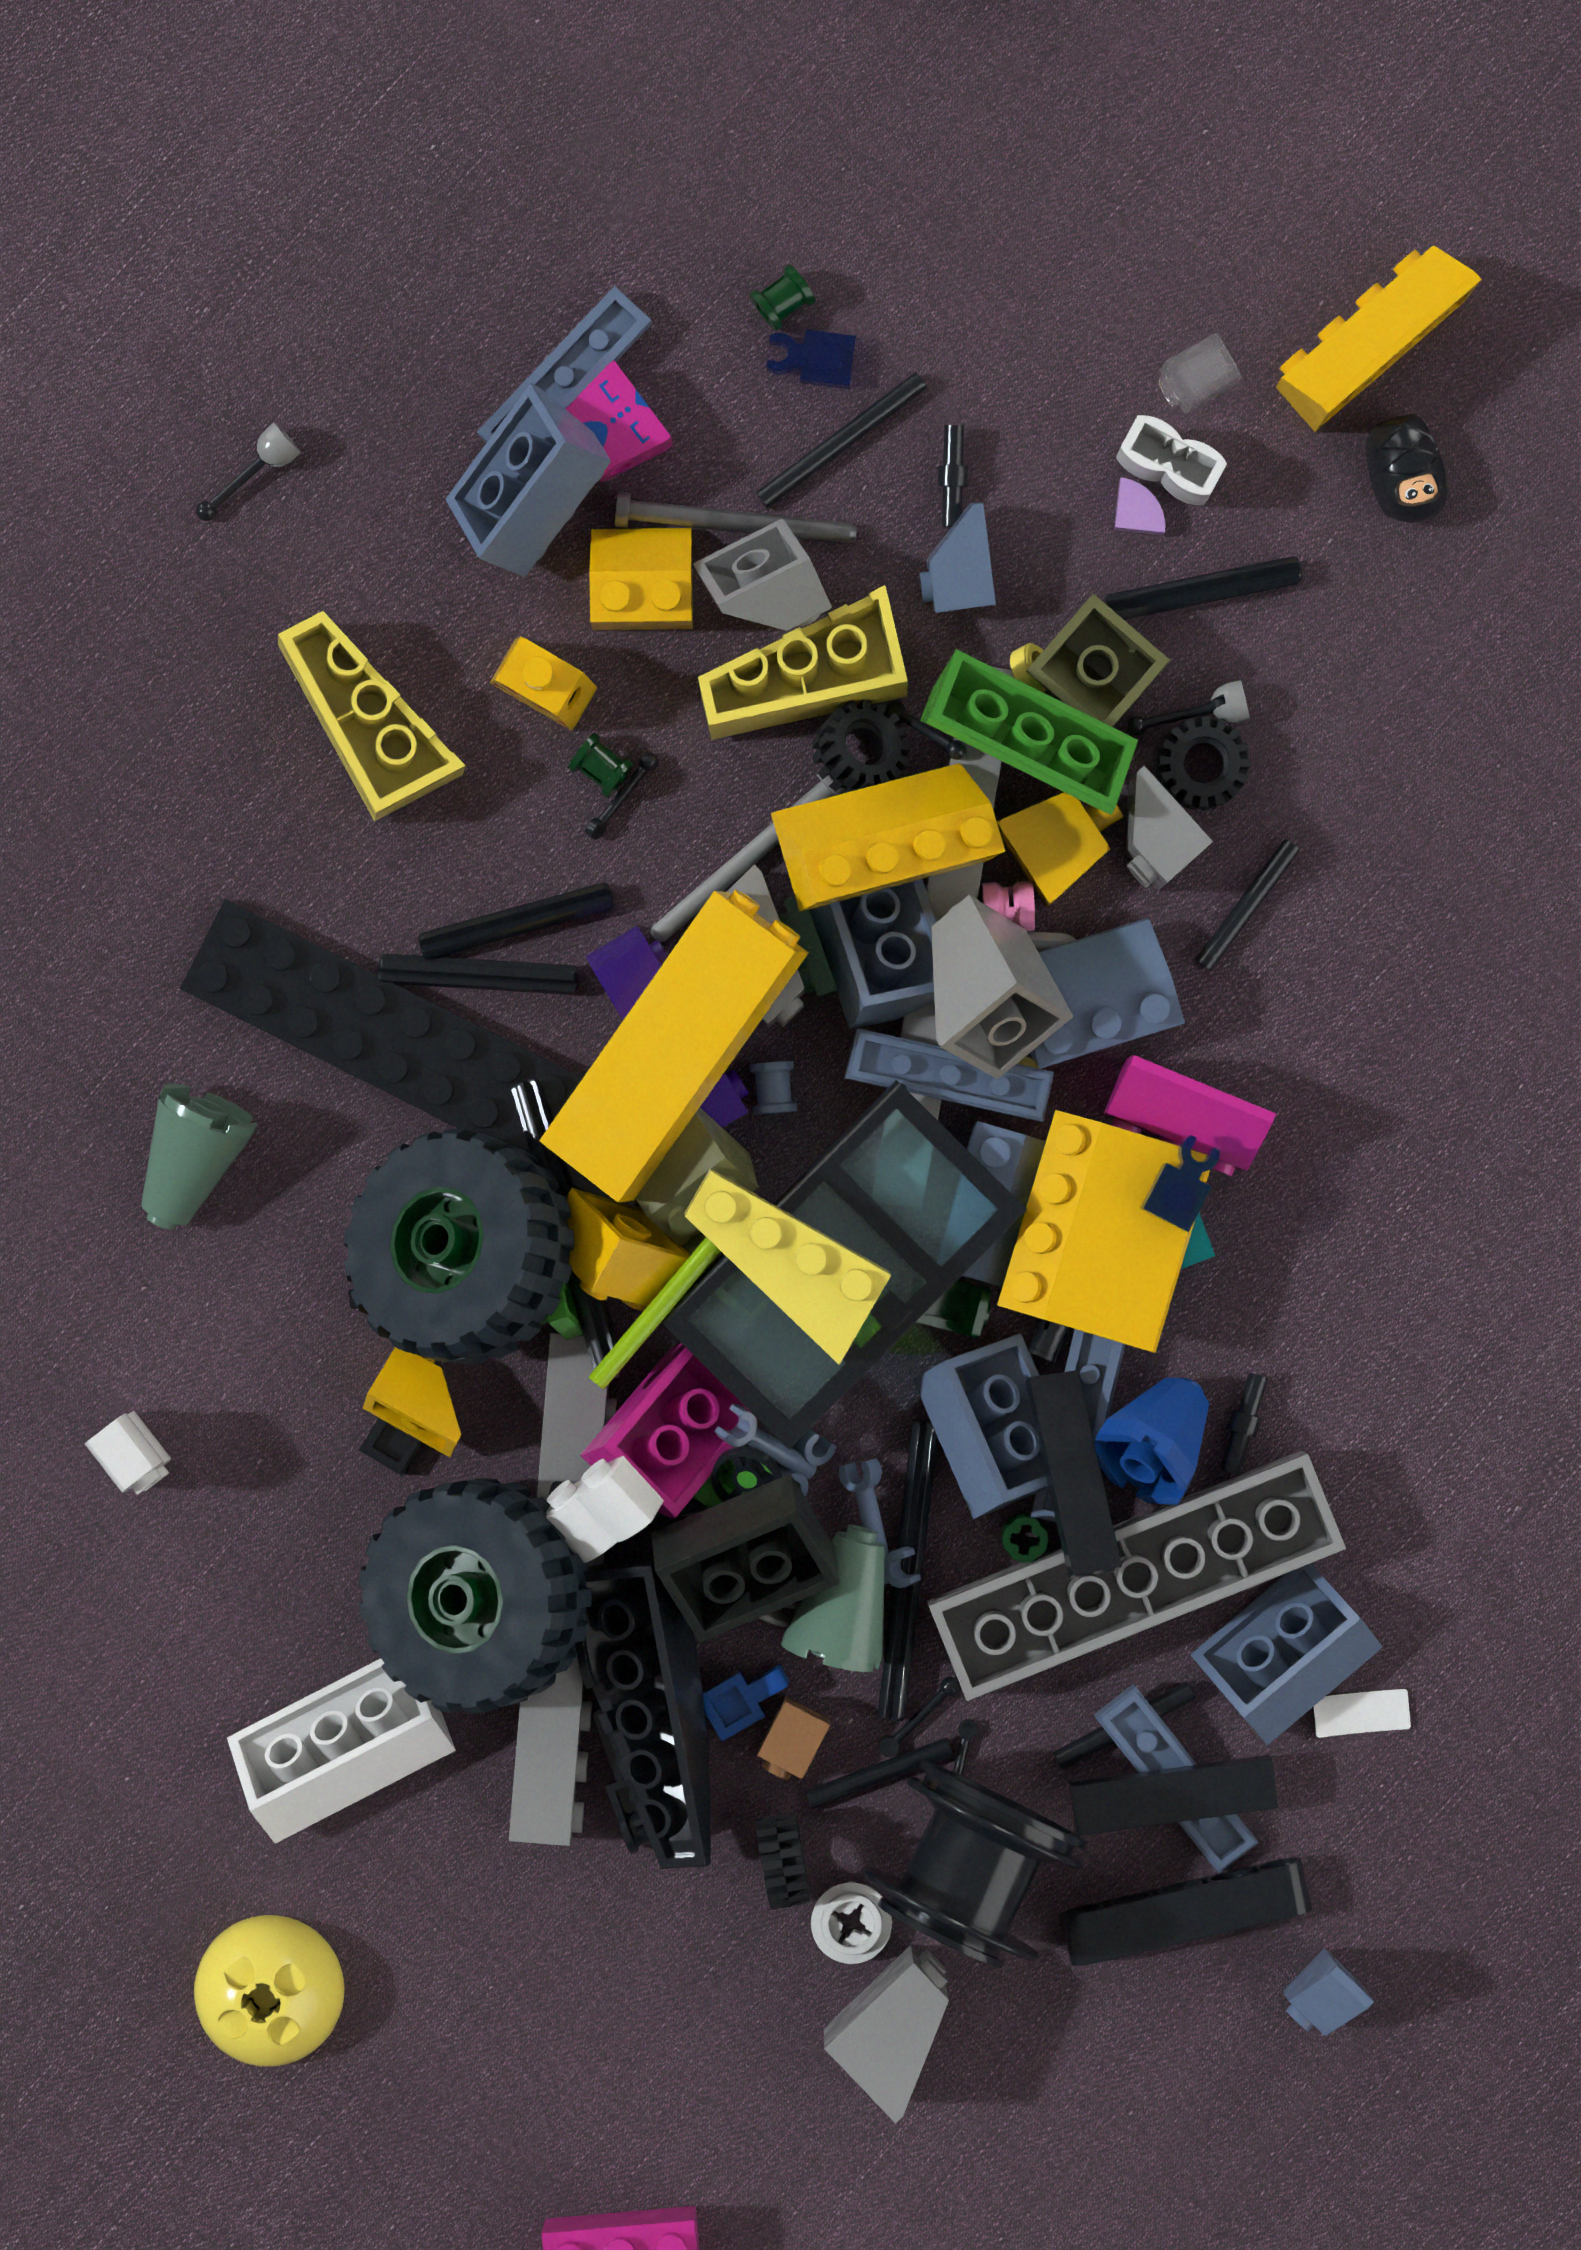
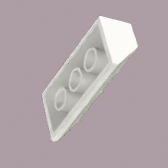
(335, 1749)

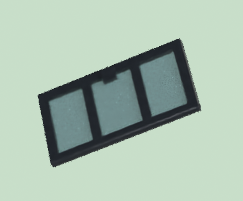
(892, 1193)

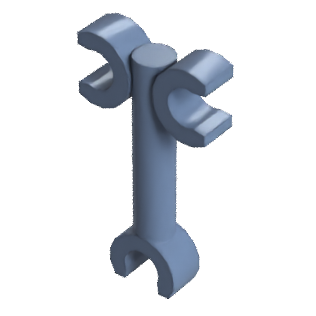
(799, 1462)
(871, 1517)

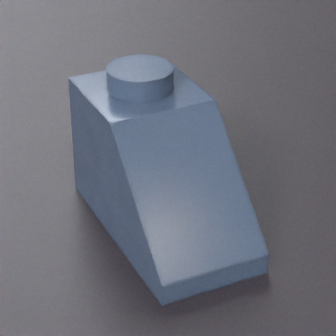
(960, 566)
(1325, 1995)

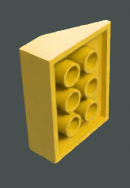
(1085, 1243)

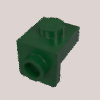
(960, 1309)

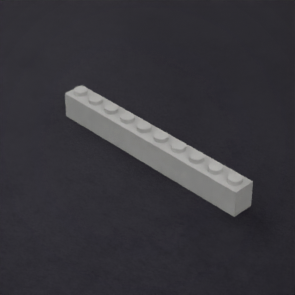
(552, 1721)

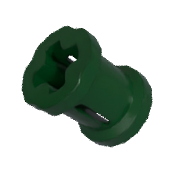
(782, 297)
(600, 765)
(1034, 1549)

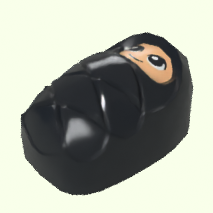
(1406, 469)

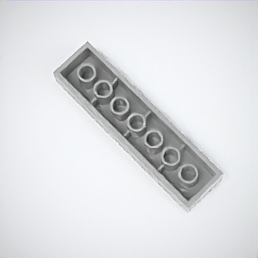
(1170, 1566)

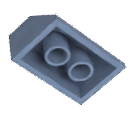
(527, 482)
(879, 952)
(1114, 989)
(1014, 1163)
(987, 1423)
(1286, 1651)

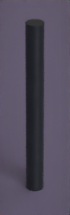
(841, 440)

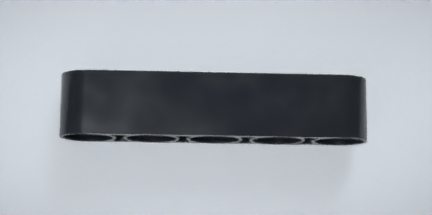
(1185, 1911)

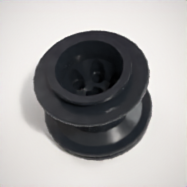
(973, 1866)

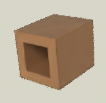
(792, 1739)

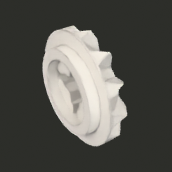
(858, 1945)

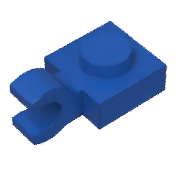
(736, 1702)

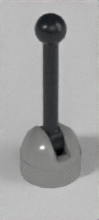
(273, 449)
(1226, 703)

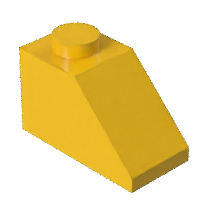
(415, 1400)

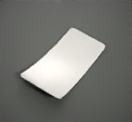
(1362, 1712)

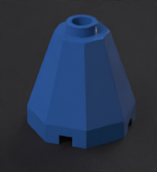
(1155, 1441)

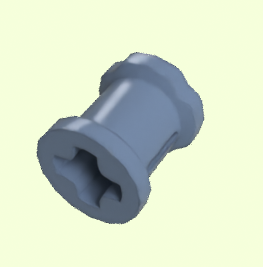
(773, 1087)

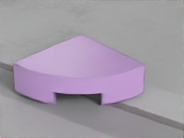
(1138, 509)

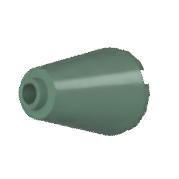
(190, 1152)
(846, 1619)

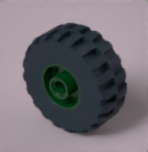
(458, 1247)
(473, 1596)

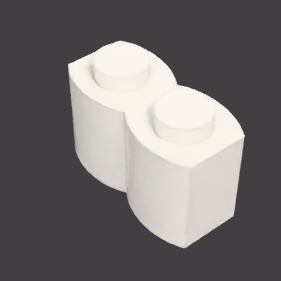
(1183, 467)
(130, 1453)
(602, 1507)

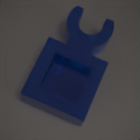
(823, 358)
(1178, 1192)

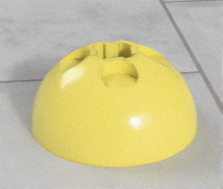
(270, 1962)

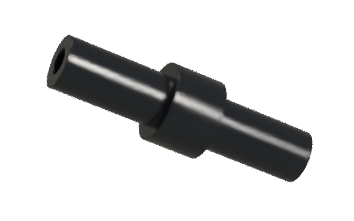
(952, 474)
(1244, 1423)

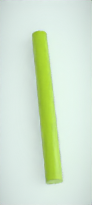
(654, 1313)

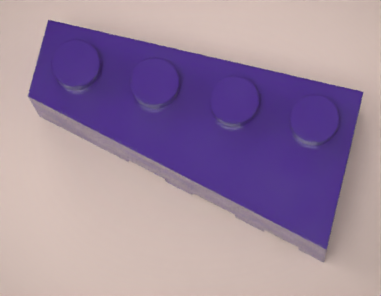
(624, 972)

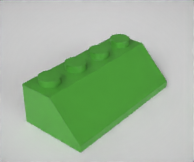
(1030, 731)

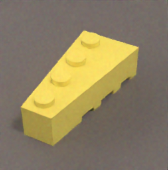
(809, 671)
(374, 731)
(797, 1266)

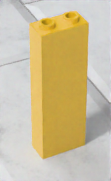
(674, 1044)

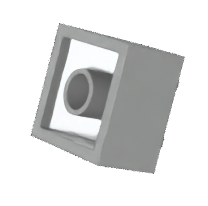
(765, 579)
(1158, 832)

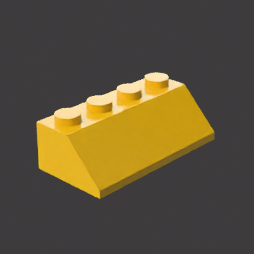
(1376, 336)
(886, 835)

